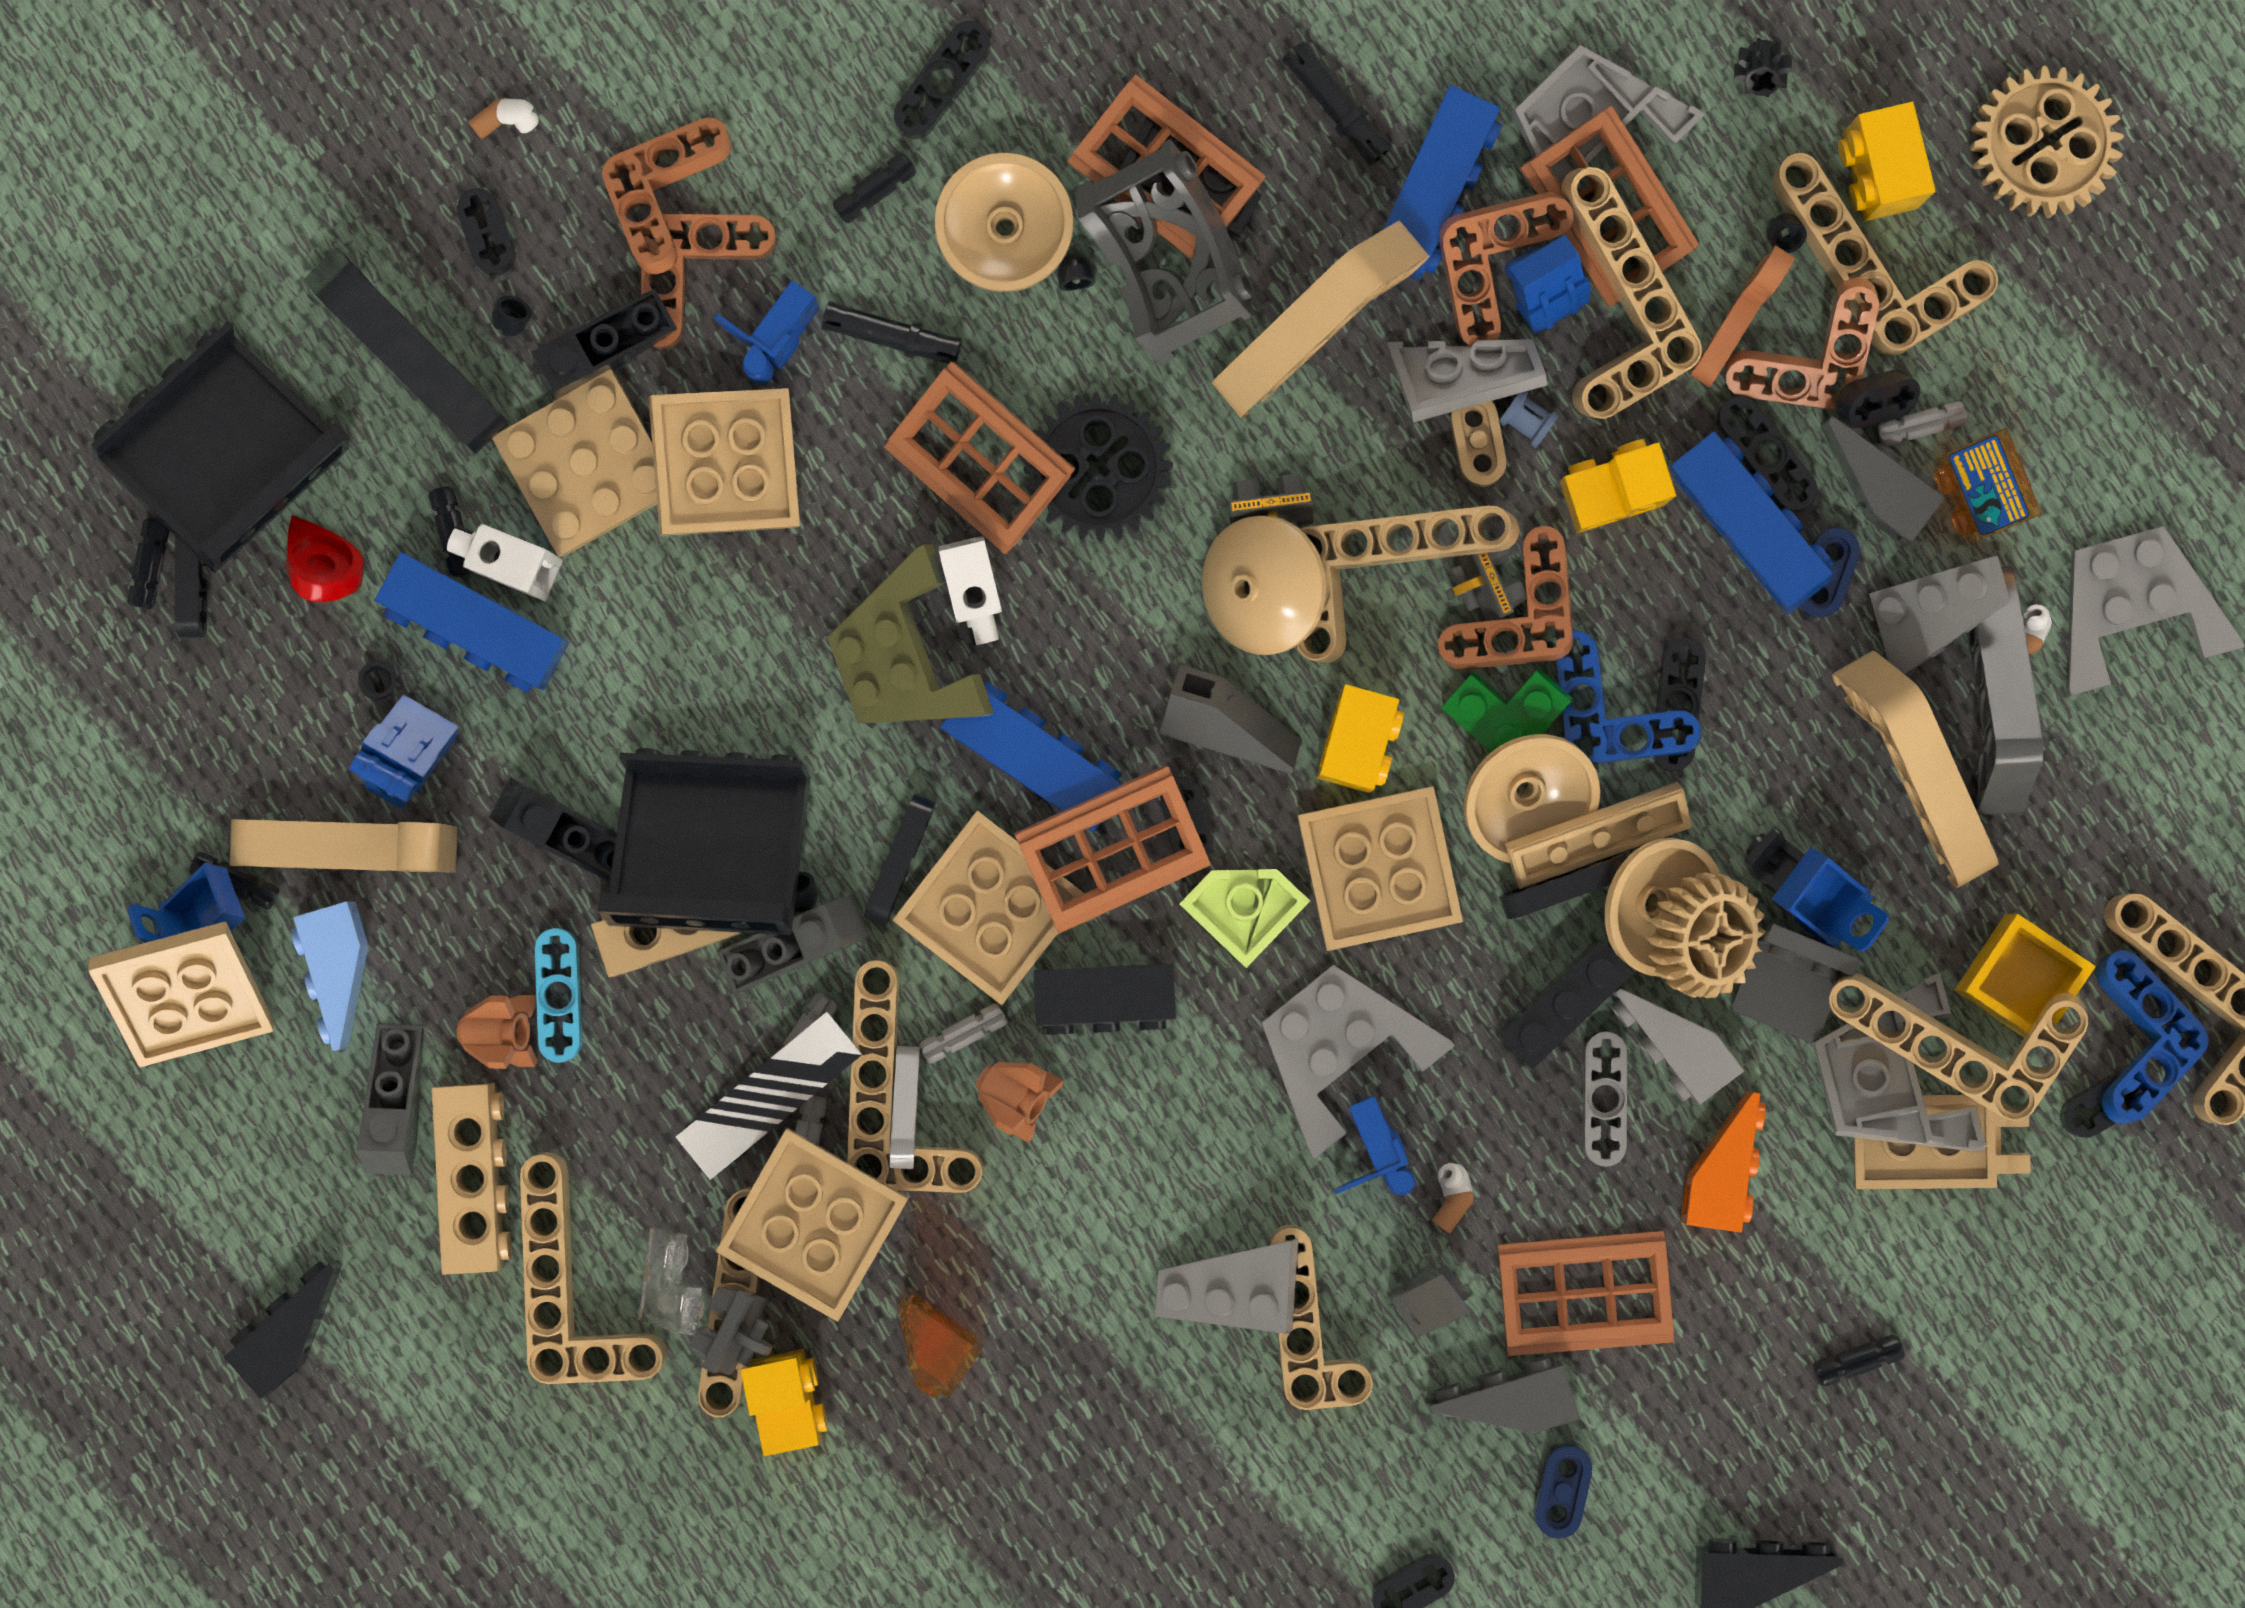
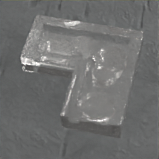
(664, 1297)

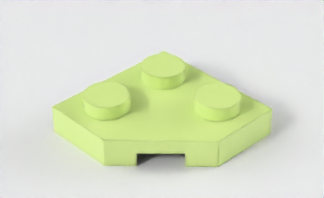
(1244, 908)

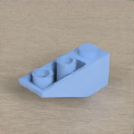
(336, 961)

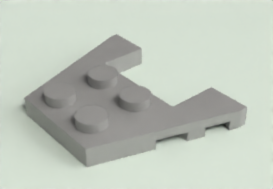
(1582, 88)
(2130, 586)
(1329, 1031)
(1877, 1090)

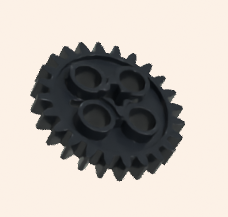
(1129, 495)

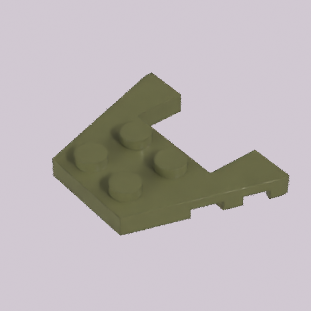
(886, 659)

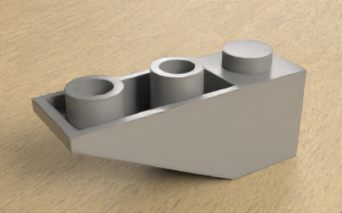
(1691, 1053)

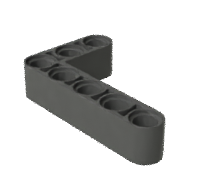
(2007, 710)

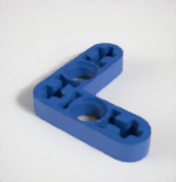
(1611, 729)
(2163, 1043)

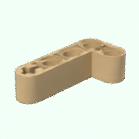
(1311, 1360)

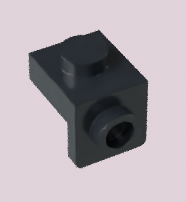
(1772, 859)

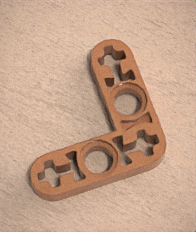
(647, 177)
(698, 221)
(1485, 242)
(1755, 292)
(1817, 373)
(1539, 615)

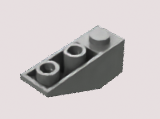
(1884, 489)
(1223, 719)
(812, 937)
(392, 1101)
(1431, 1299)
(1523, 1401)

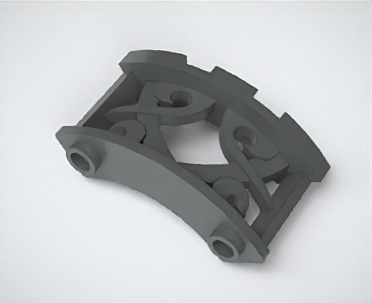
(1110, 229)

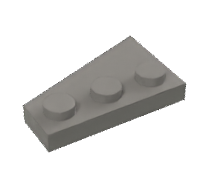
(1458, 377)
(1934, 610)
(1234, 1289)

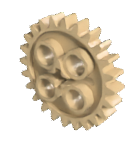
(2068, 175)

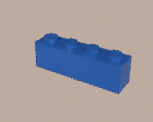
(1443, 169)
(1751, 522)
(472, 622)
(1031, 755)

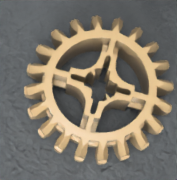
(1706, 935)

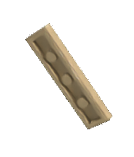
(1598, 835)

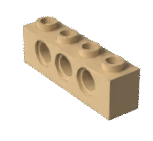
(624, 953)
(459, 1248)

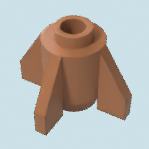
(499, 1031)
(1016, 1095)

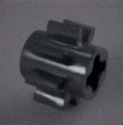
(1763, 67)

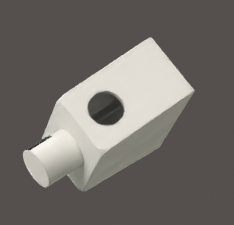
(518, 565)
(965, 566)

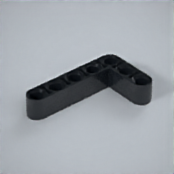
(404, 350)

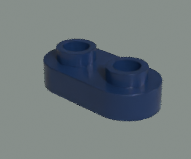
(1841, 570)
(1563, 1490)

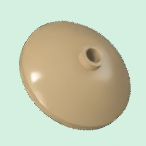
(995, 191)
(1283, 580)
(1558, 790)
(1646, 875)

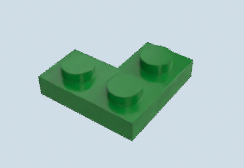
(1495, 719)

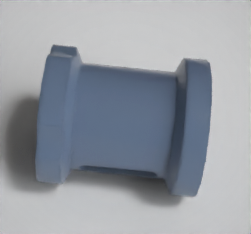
(1529, 418)

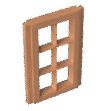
(1186, 131)
(1640, 176)
(1003, 423)
(1094, 811)
(1587, 1335)

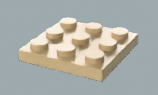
(724, 461)
(582, 463)
(1379, 868)
(983, 909)
(181, 994)
(812, 1224)

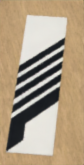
(768, 1095)

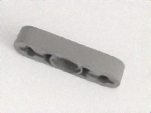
(904, 1107)
(1620, 1110)

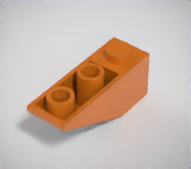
(1720, 1178)

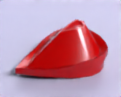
(321, 562)

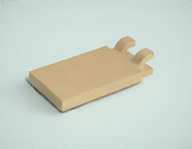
(1927, 1167)

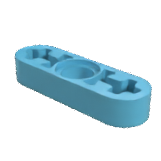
(543, 1007)

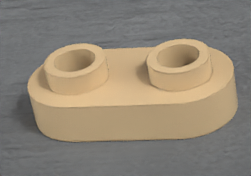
(1479, 441)

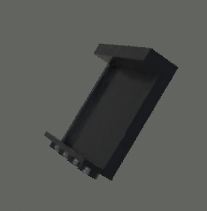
(218, 447)
(708, 842)

